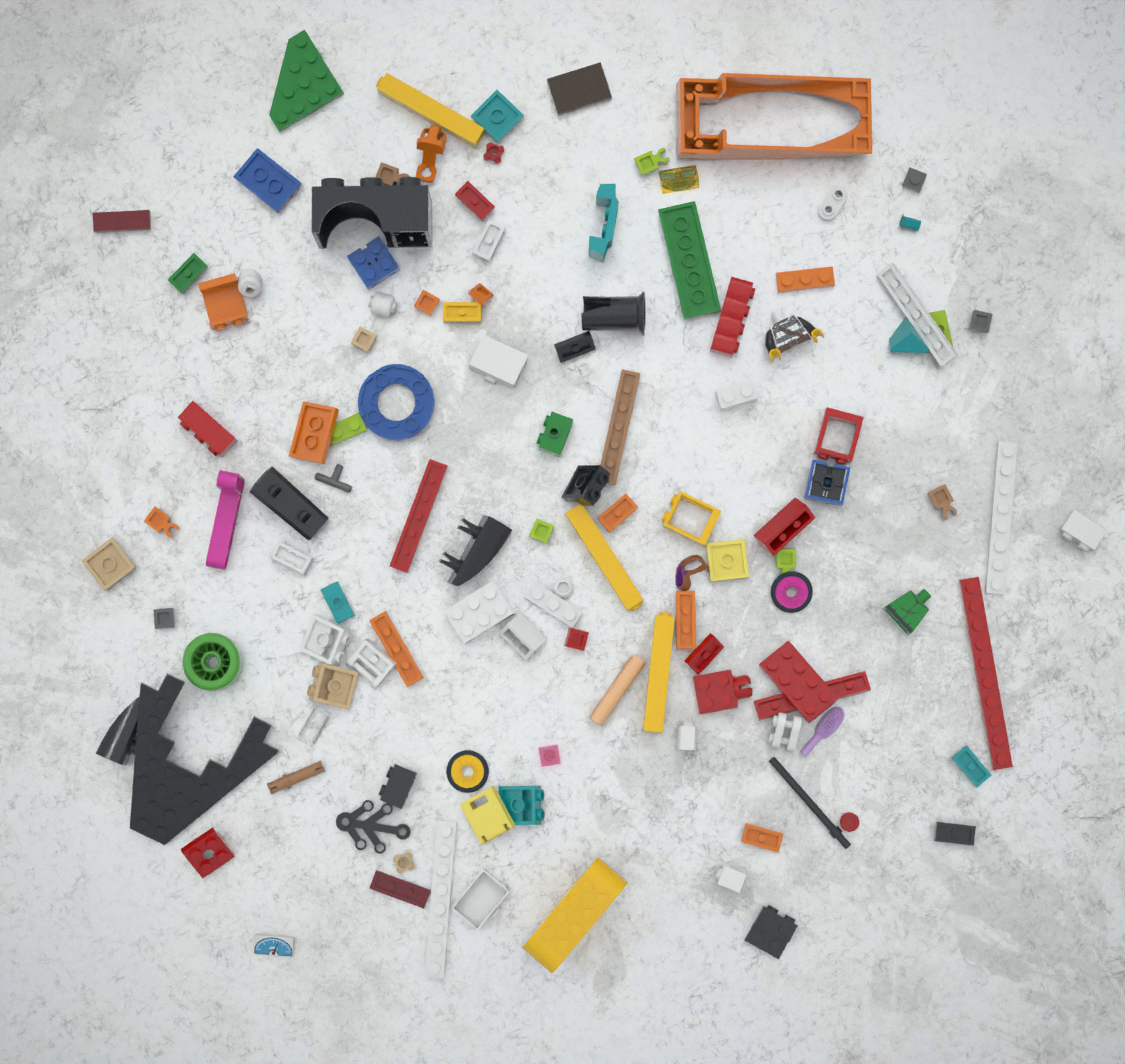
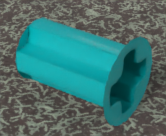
(909, 223)

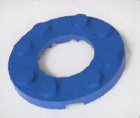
(387, 376)

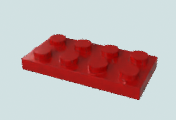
(798, 682)

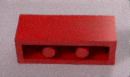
(206, 429)
(784, 526)

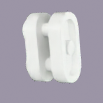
(779, 723)

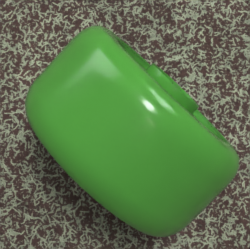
(197, 658)

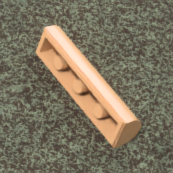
(617, 690)

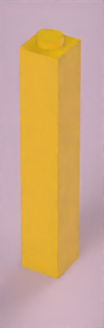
(430, 110)
(604, 558)
(658, 672)

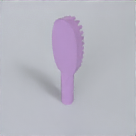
(826, 726)

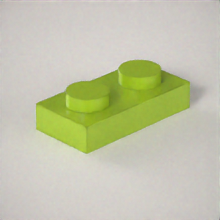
(347, 429)

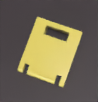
(490, 818)

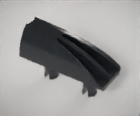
(288, 503)
(481, 549)
(121, 736)

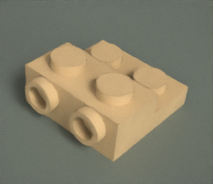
(332, 685)

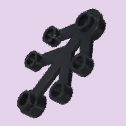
(369, 826)

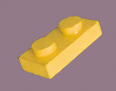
(461, 312)

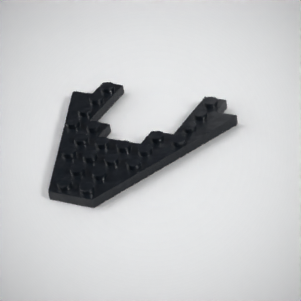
(168, 795)

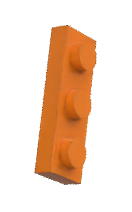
(805, 279)
(685, 620)

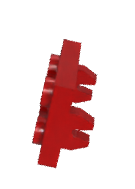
(207, 841)

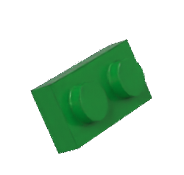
(187, 273)

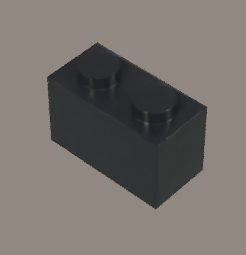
(398, 786)

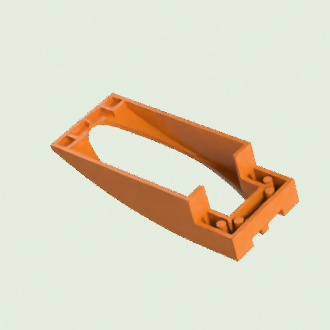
(710, 91)

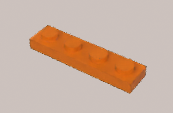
(396, 649)

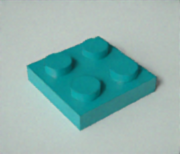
(497, 116)

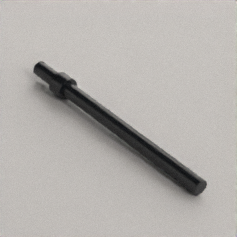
(834, 830)

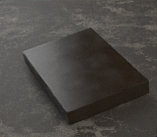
(579, 88)

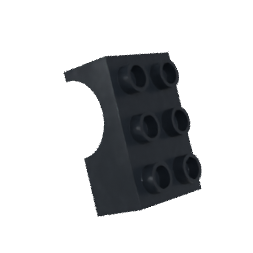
(399, 210)

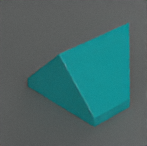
(907, 339)

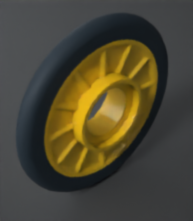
(479, 775)

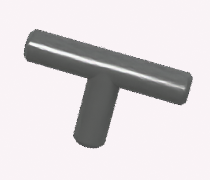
(333, 481)

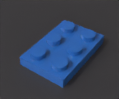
(267, 180)

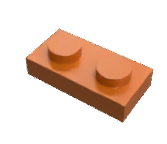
(617, 512)
(762, 837)

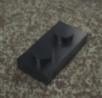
(574, 346)
(954, 833)

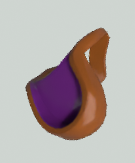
(682, 576)

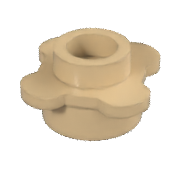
(400, 866)

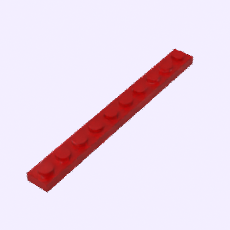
(985, 673)

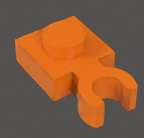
(159, 520)

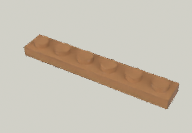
(619, 423)

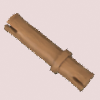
(295, 777)

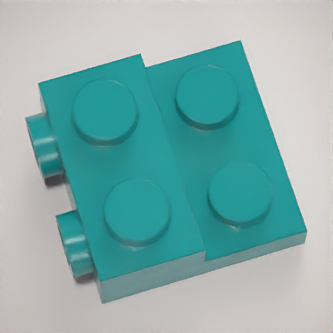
(523, 803)

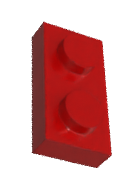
(474, 201)
(704, 654)

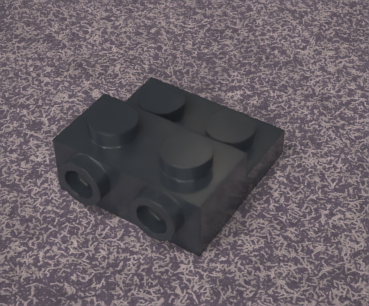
(586, 485)
(771, 931)

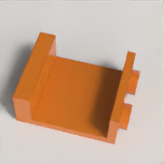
(223, 302)

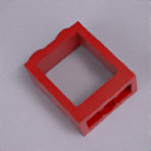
(844, 417)

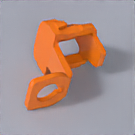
(430, 146)

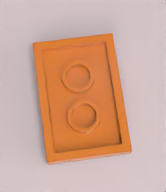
(313, 432)

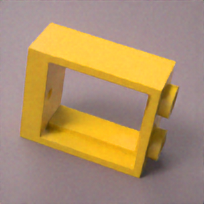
(709, 526)

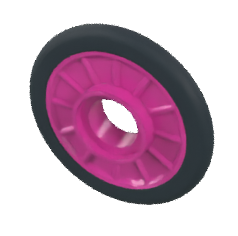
(788, 580)

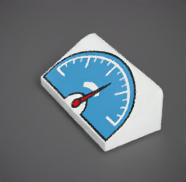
(273, 945)

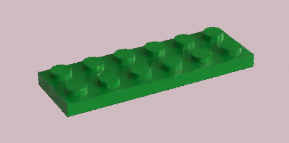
(689, 260)

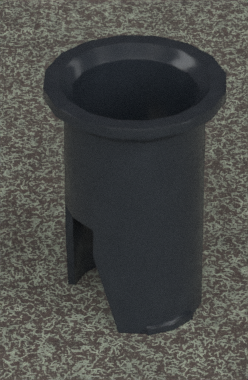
(614, 313)

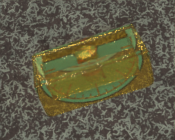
(679, 179)

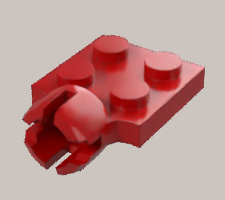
(720, 691)

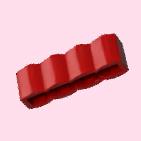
(731, 317)

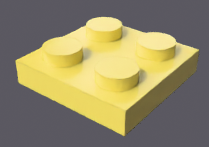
(727, 560)

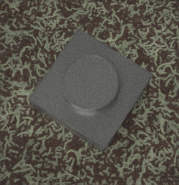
(914, 180)
(980, 321)
(164, 618)

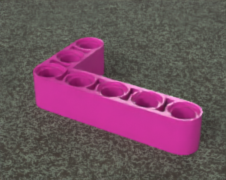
(224, 525)

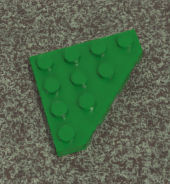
(302, 84)

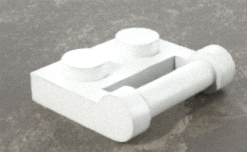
(373, 658)

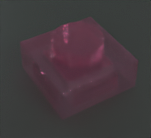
(549, 755)

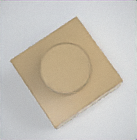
(363, 339)

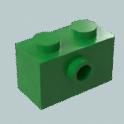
(555, 433)

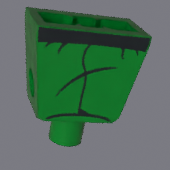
(908, 610)

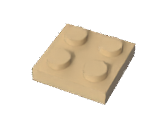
(108, 564)

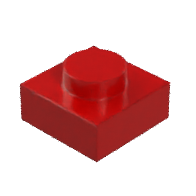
(576, 639)

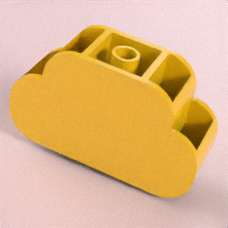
(574, 914)

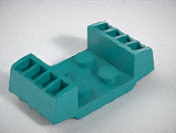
(606, 198)

